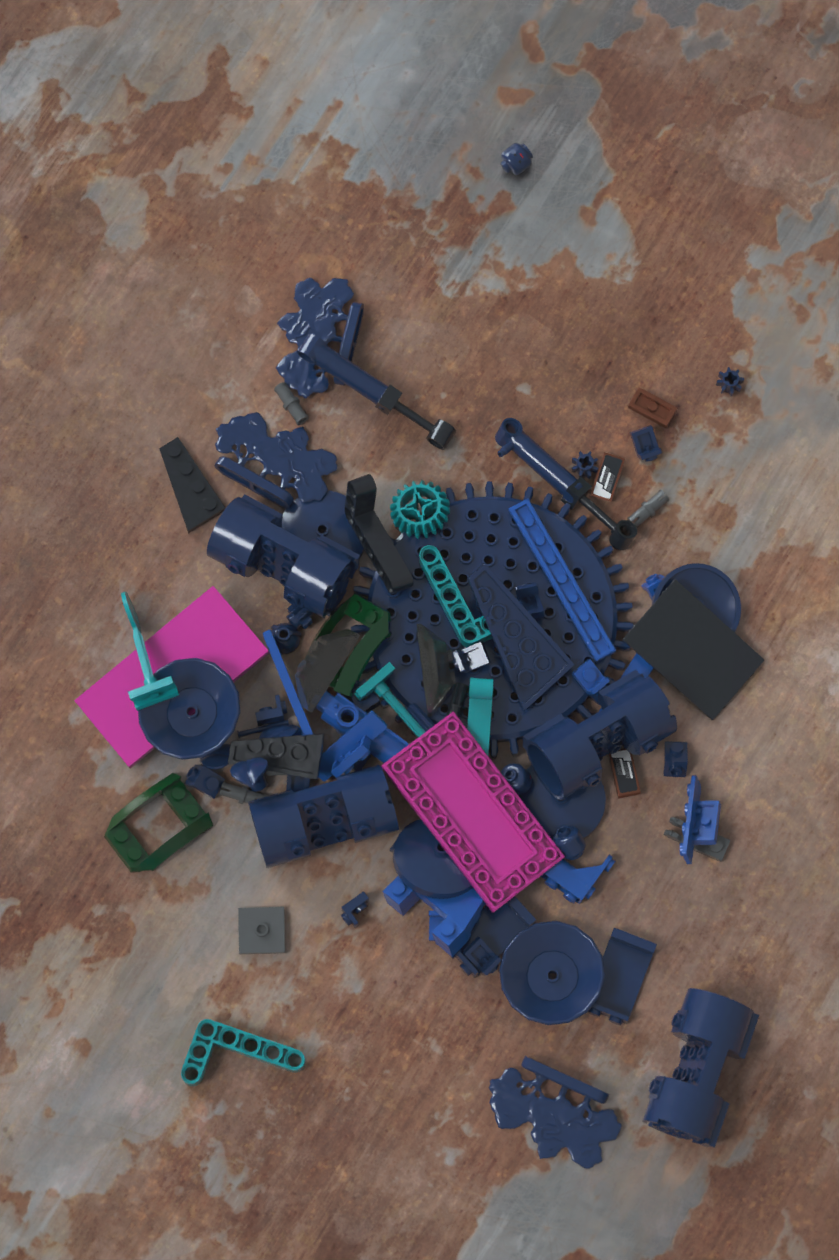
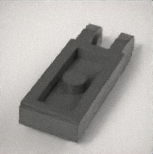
(713, 851)

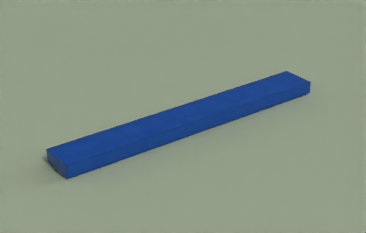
(562, 580)

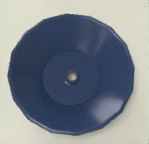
(202, 688)
(549, 949)

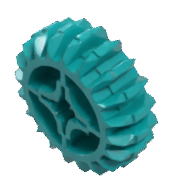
(438, 506)

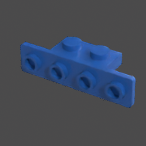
(351, 747)
(701, 821)

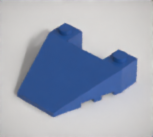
(458, 913)

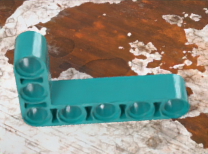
(458, 604)
(480, 711)
(237, 1046)

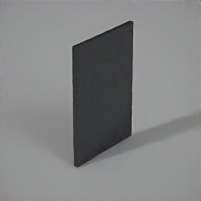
(693, 649)

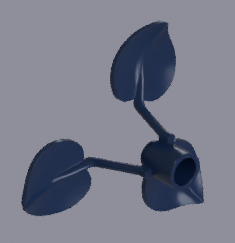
(250, 771)

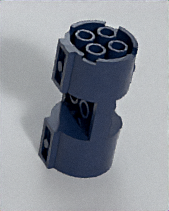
(252, 539)
(570, 753)
(323, 815)
(687, 1101)

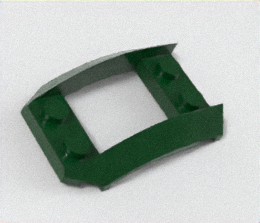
(370, 616)
(184, 807)

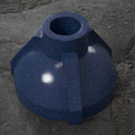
(291, 642)

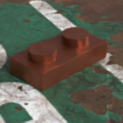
(652, 407)

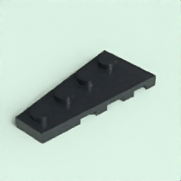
(193, 492)
(286, 755)

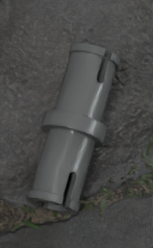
(291, 403)
(648, 508)
(239, 793)

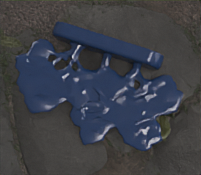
(317, 318)
(281, 456)
(554, 1120)

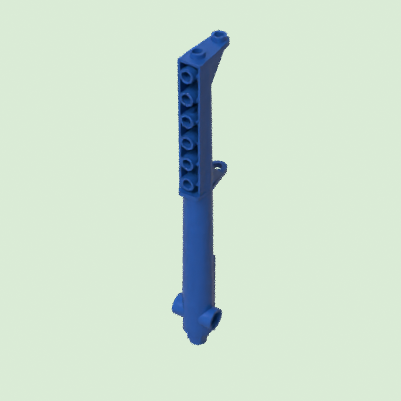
(563, 876)

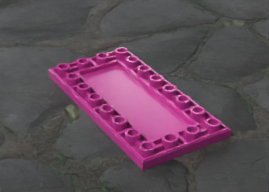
(204, 631)
(472, 811)

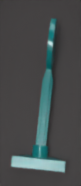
(377, 684)
(153, 690)

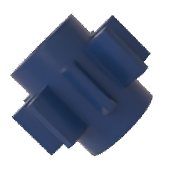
(734, 378)
(588, 469)
(299, 616)

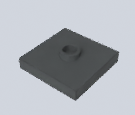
(261, 930)

